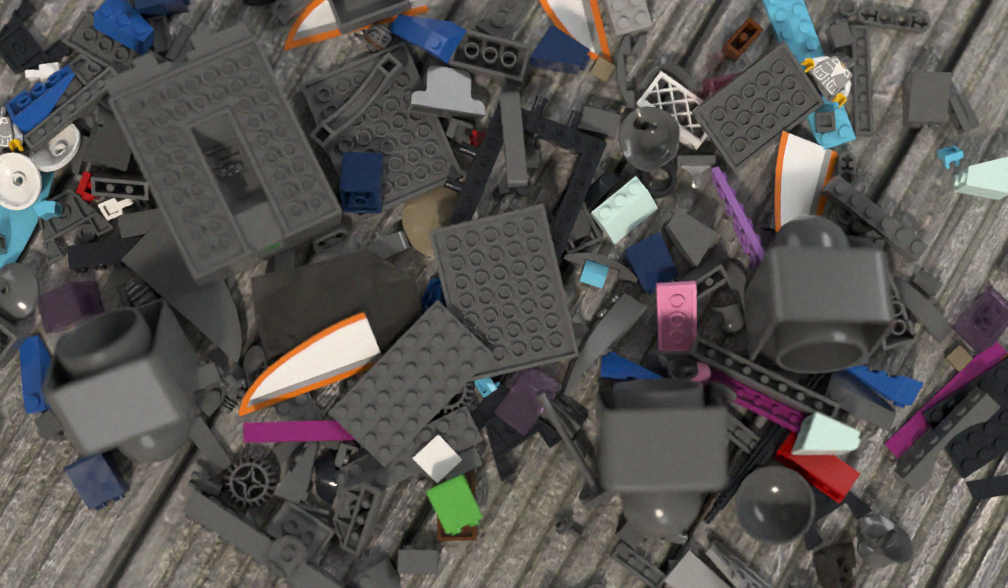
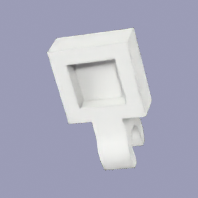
(43, 73)
(113, 206)

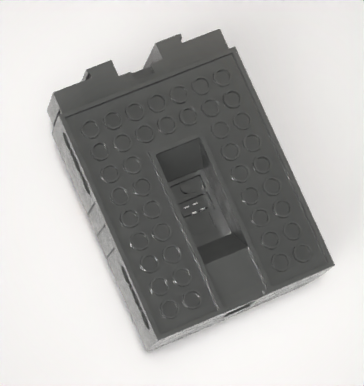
(223, 154)

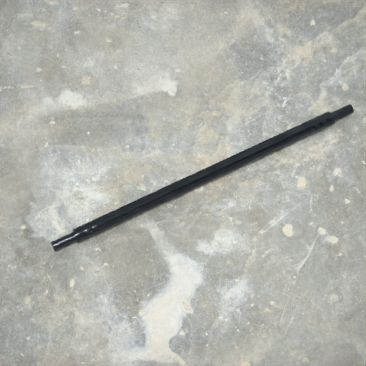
(755, 458)

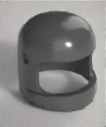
(733, 317)

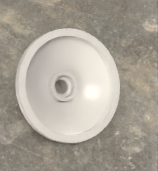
(58, 151)
(13, 192)

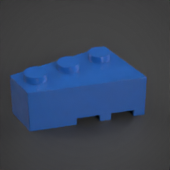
(124, 25)

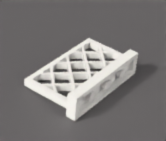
(686, 137)

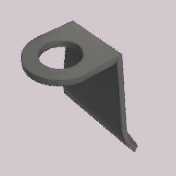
(722, 390)

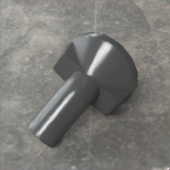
(564, 525)

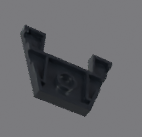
(20, 48)
(505, 438)
(826, 505)

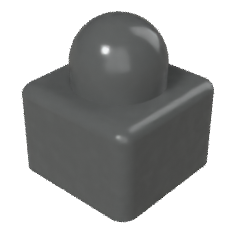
(817, 300)
(124, 383)
(660, 450)

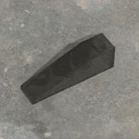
(835, 565)

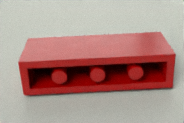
(822, 471)

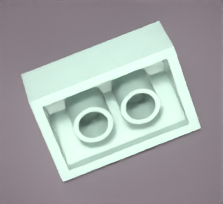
(624, 210)

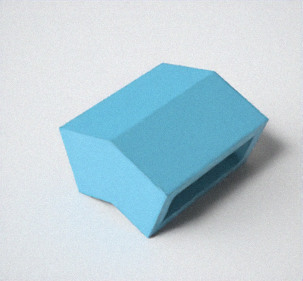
(48, 209)
(594, 274)

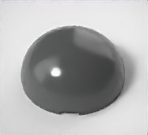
(775, 505)

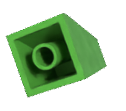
(455, 504)

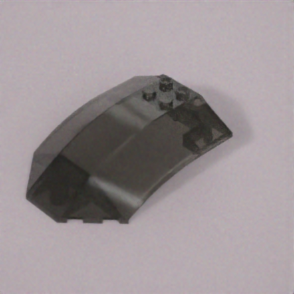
(315, 296)

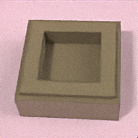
(602, 69)
(958, 358)

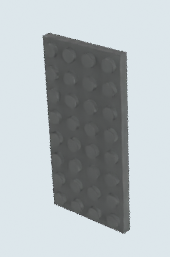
(411, 383)

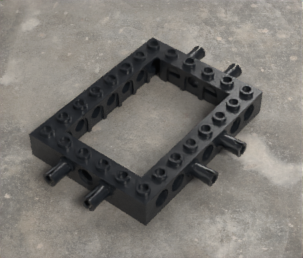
(558, 135)

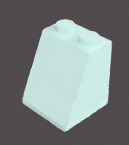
(984, 179)
(824, 437)

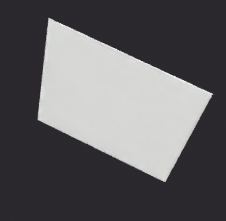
(437, 458)

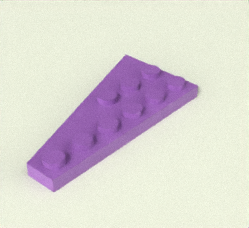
(743, 226)

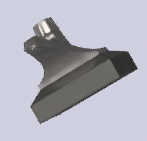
(695, 164)

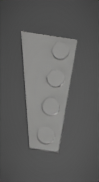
(733, 568)

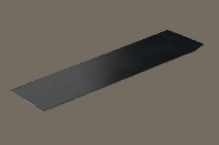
(486, 409)
(988, 487)

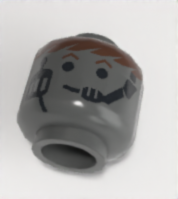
(378, 37)

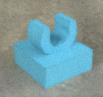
(950, 154)
(486, 386)

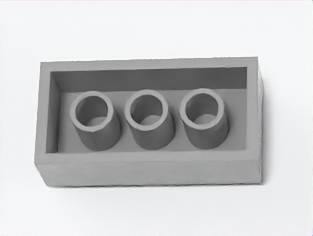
(627, 18)

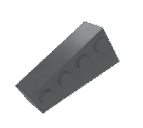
(903, 330)

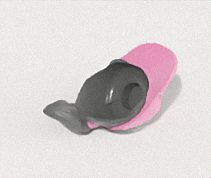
(684, 369)

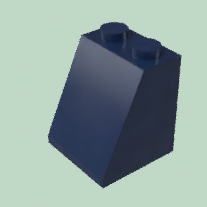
(154, 8)
(560, 53)
(362, 182)
(650, 263)
(97, 480)

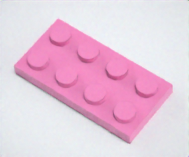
(676, 315)

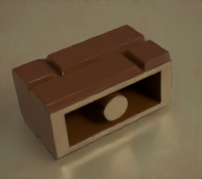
(742, 39)

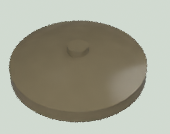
(429, 213)

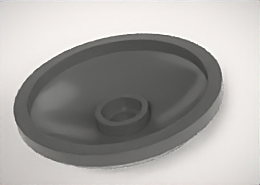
(18, 291)

